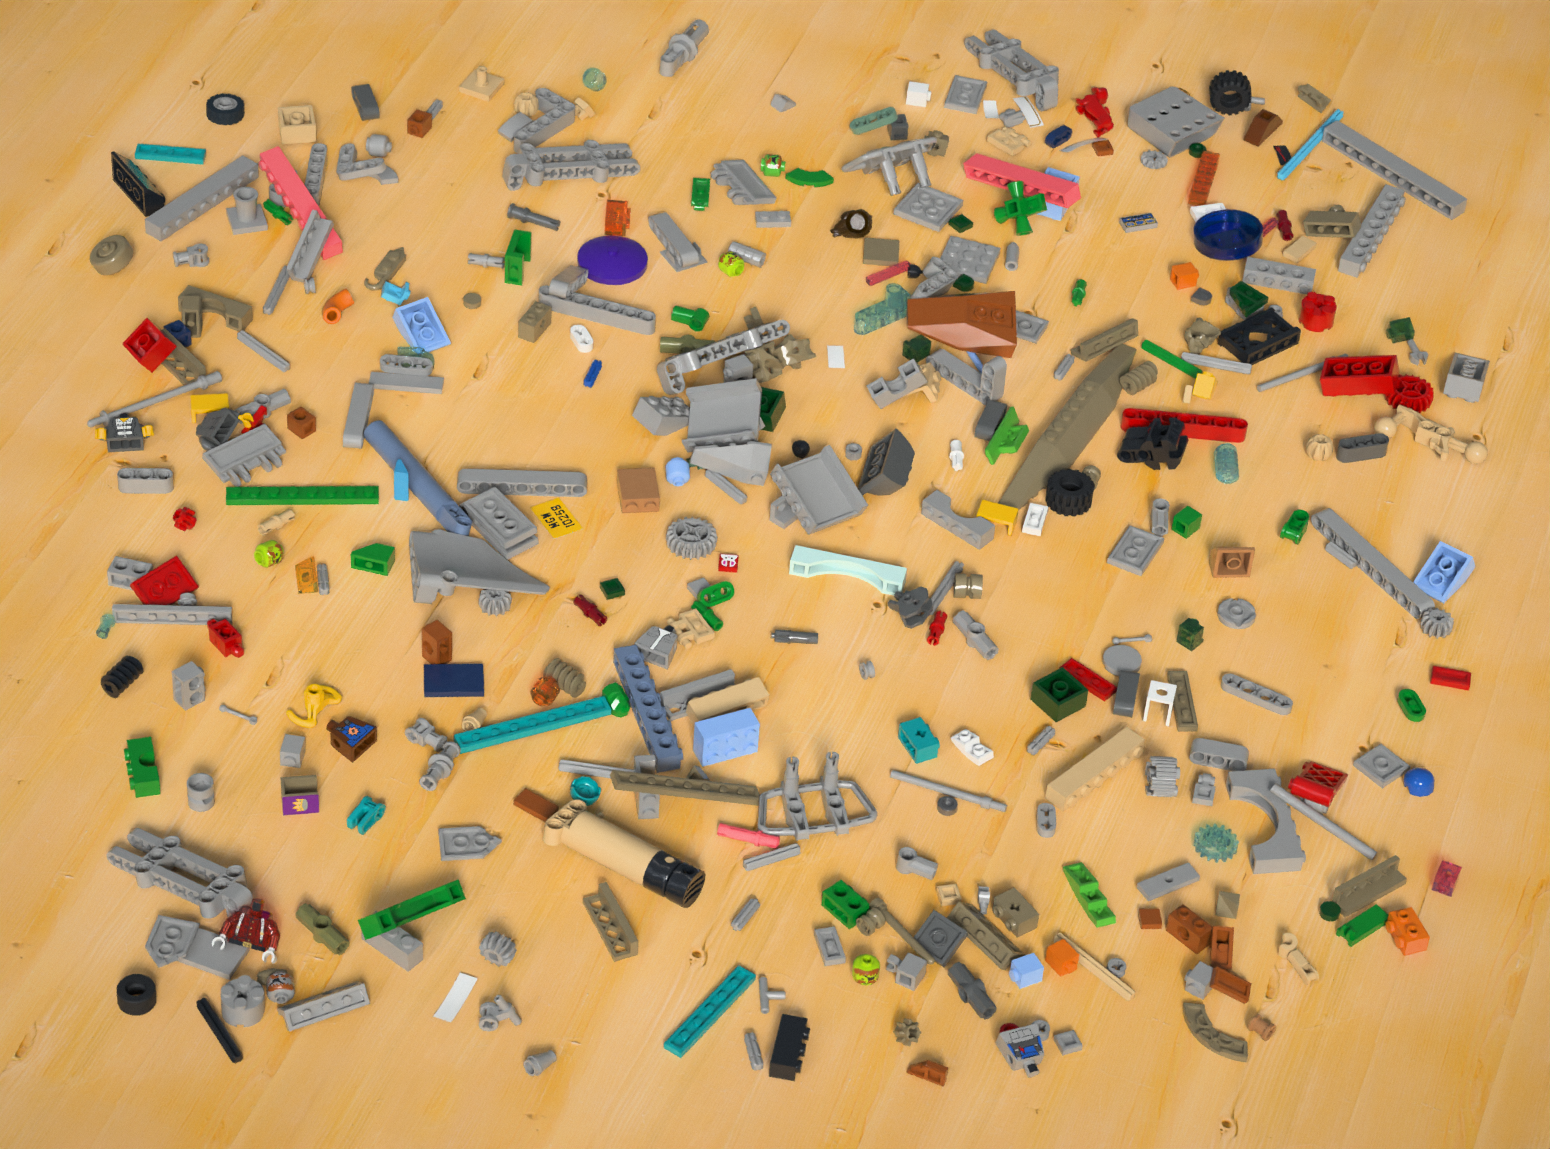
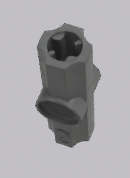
(972, 990)

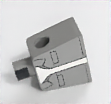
(658, 645)

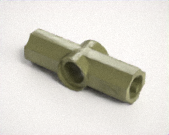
(682, 345)
(322, 929)

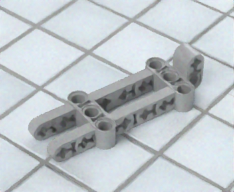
(999, 57)
(589, 156)
(731, 345)
(226, 887)

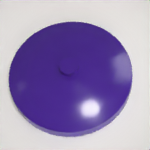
(613, 260)

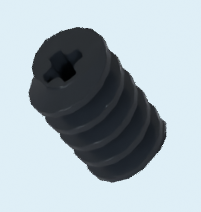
(121, 676)

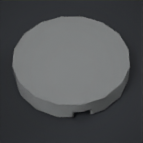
(1236, 613)
(1121, 658)

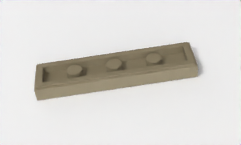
(1183, 702)

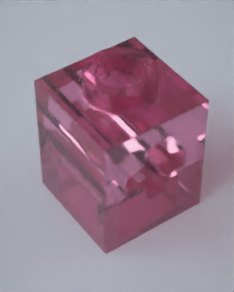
(1444, 882)

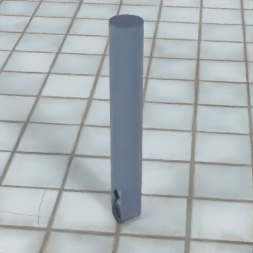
(420, 480)

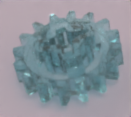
(1215, 843)

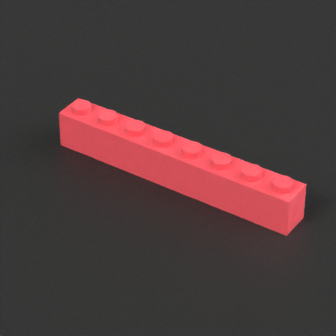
(1000, 173)
(295, 195)

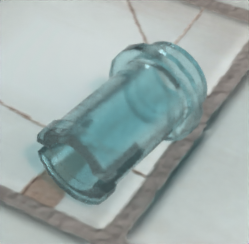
(107, 622)

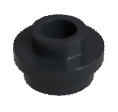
(800, 448)

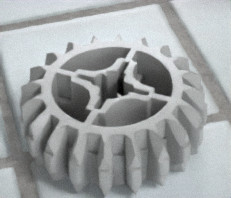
(691, 538)

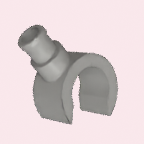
(983, 899)

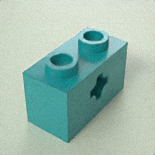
(918, 740)

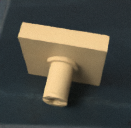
(481, 84)

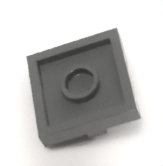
(940, 937)

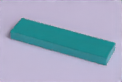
(170, 154)

